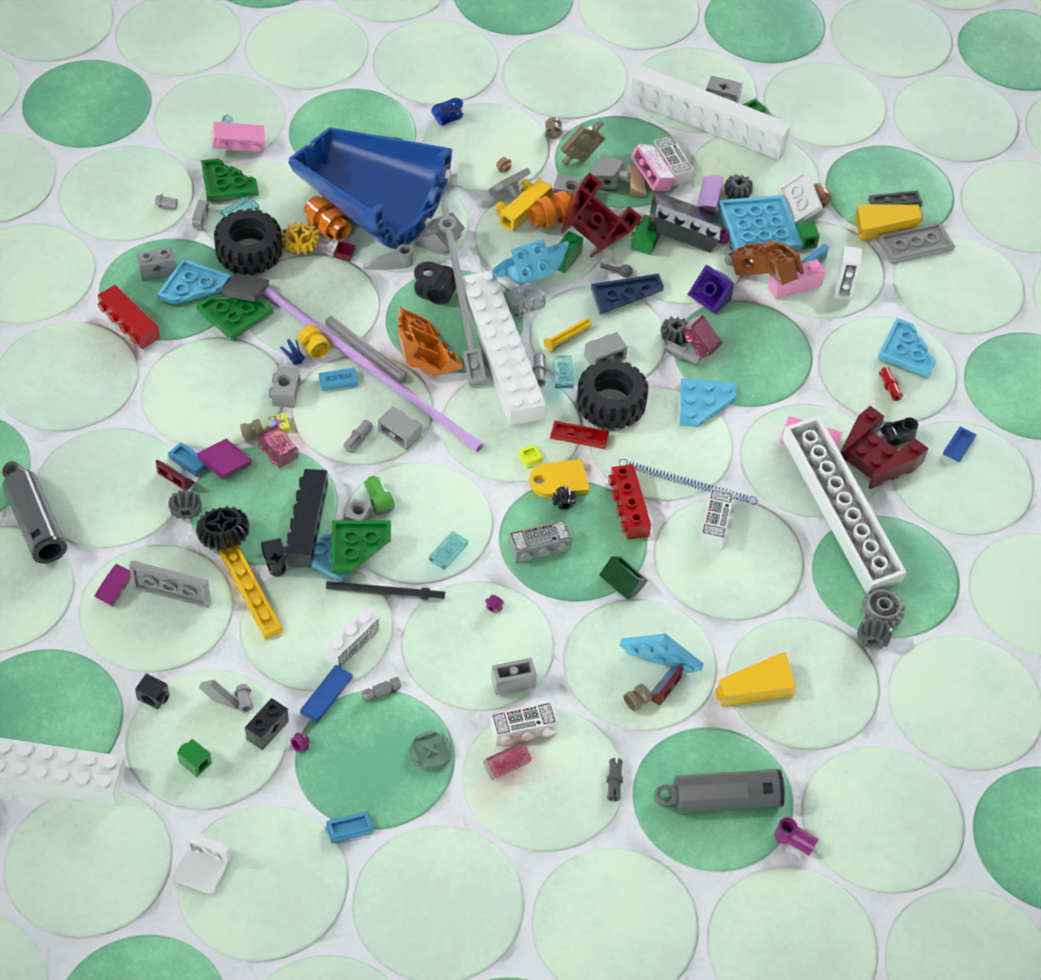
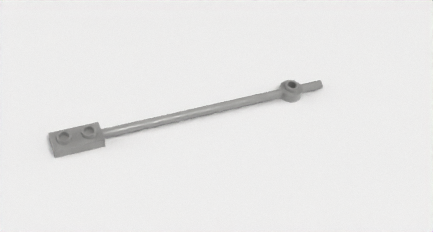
(473, 356)

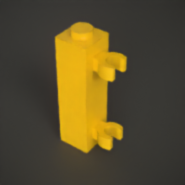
(517, 211)

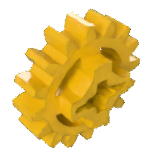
(300, 238)

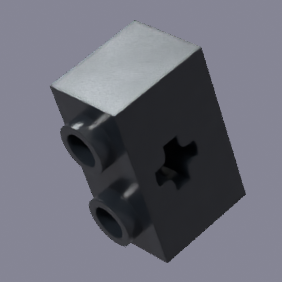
(266, 724)

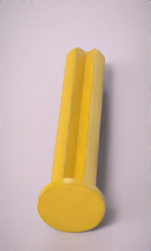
(566, 334)

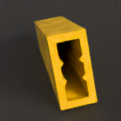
(884, 219)
(758, 683)

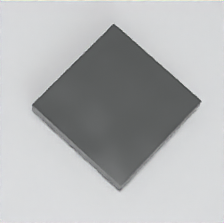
(245, 287)

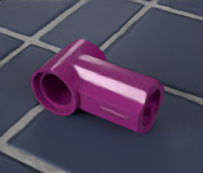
(796, 837)

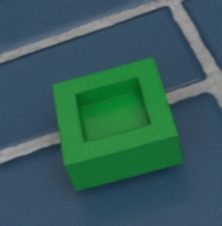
(756, 105)

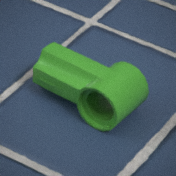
(379, 497)

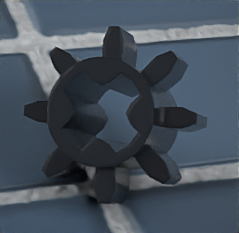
(564, 498)

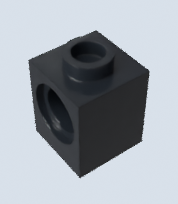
(152, 691)

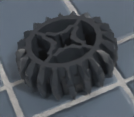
(222, 528)

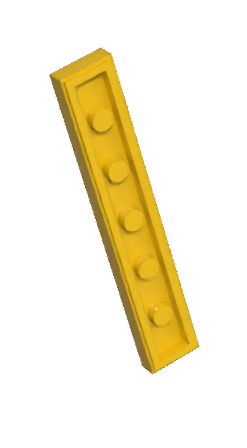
(251, 592)

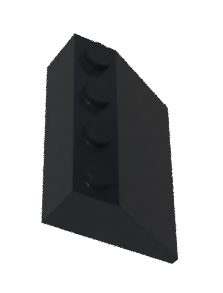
(684, 222)

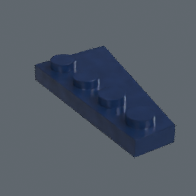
(621, 292)

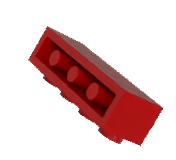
(128, 316)
(629, 501)

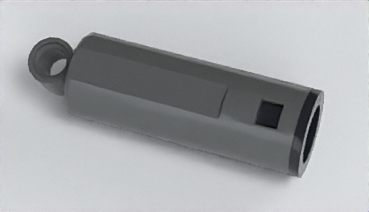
(33, 513)
(725, 791)

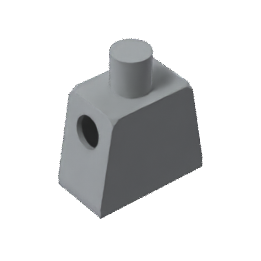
(610, 172)

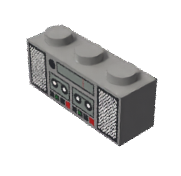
(540, 541)

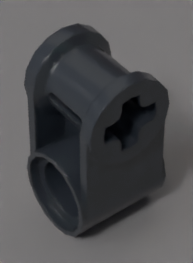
(900, 431)
(274, 556)

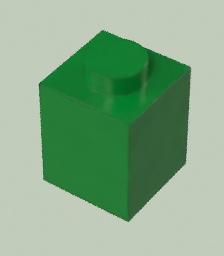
(808, 234)
(194, 757)

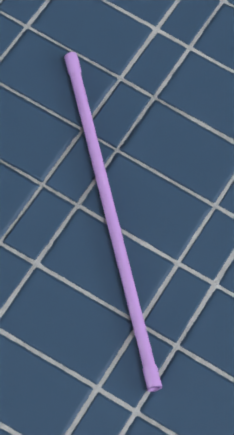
(468, 439)

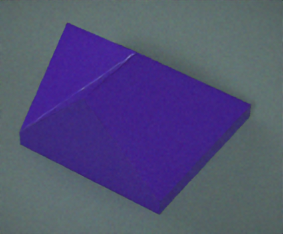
(712, 289)

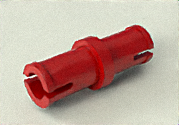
(890, 384)

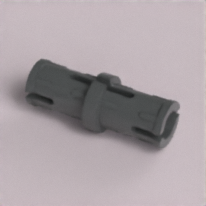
(614, 779)

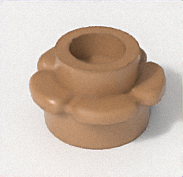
(504, 164)

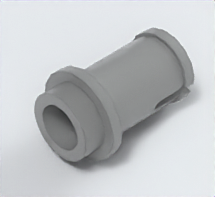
(164, 201)
(243, 693)

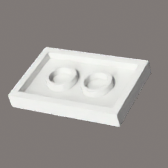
(801, 197)

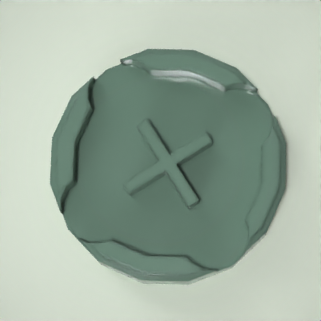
(431, 751)

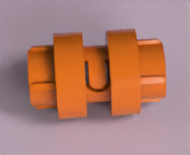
(547, 212)
(327, 218)

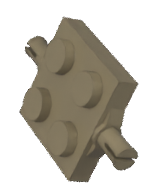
(583, 143)

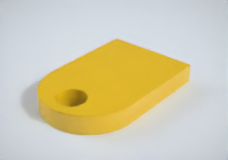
(559, 474)

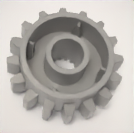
(883, 606)

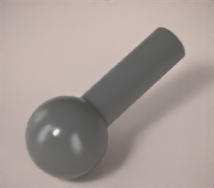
(624, 270)

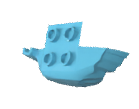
(532, 262)

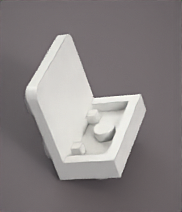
(202, 863)

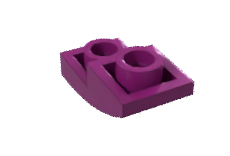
(113, 584)

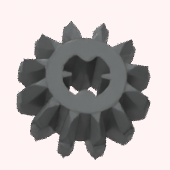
(738, 187)
(672, 331)
(185, 504)
(874, 633)

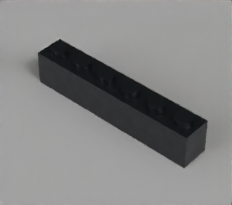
(306, 519)

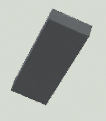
(897, 198)

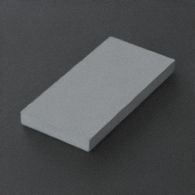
(915, 242)
(170, 584)

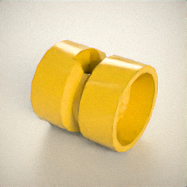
(313, 341)

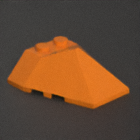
(423, 346)

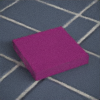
(224, 458)

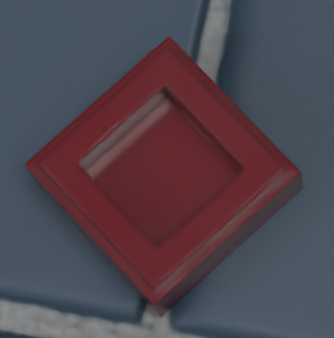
(344, 251)

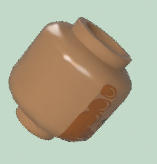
(823, 194)

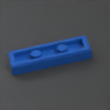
(326, 693)

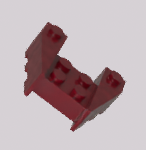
(595, 219)
(876, 456)

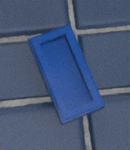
(959, 444)

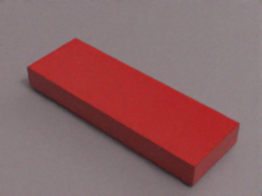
(579, 434)

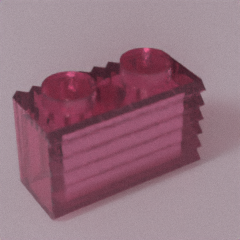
(701, 336)
(277, 446)
(507, 760)

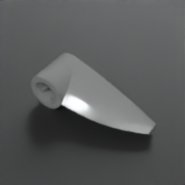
(395, 260)

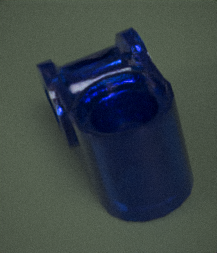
(447, 112)

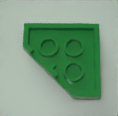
(226, 182)
(234, 315)
(356, 542)

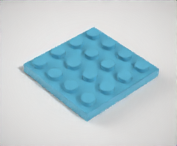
(758, 221)

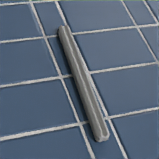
(365, 348)

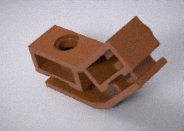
(768, 258)

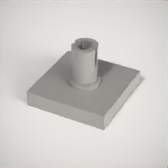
(510, 183)

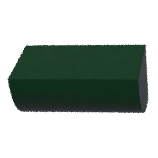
(623, 577)

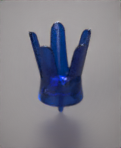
(296, 356)

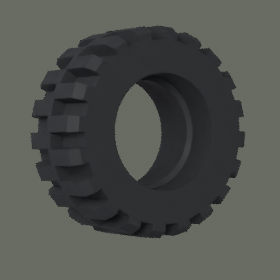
(248, 225)
(614, 376)

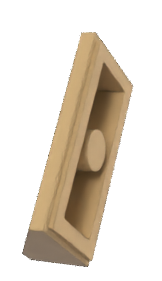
(637, 182)

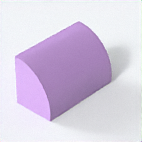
(710, 192)

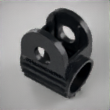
(437, 287)

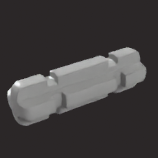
(381, 689)

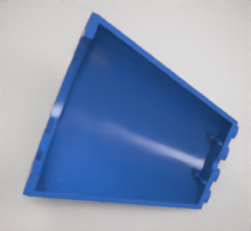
(376, 180)

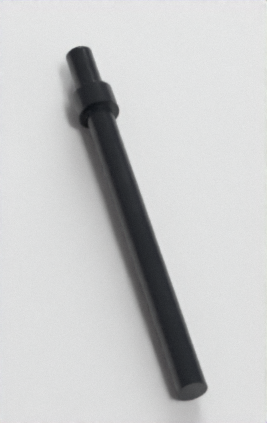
(424, 593)

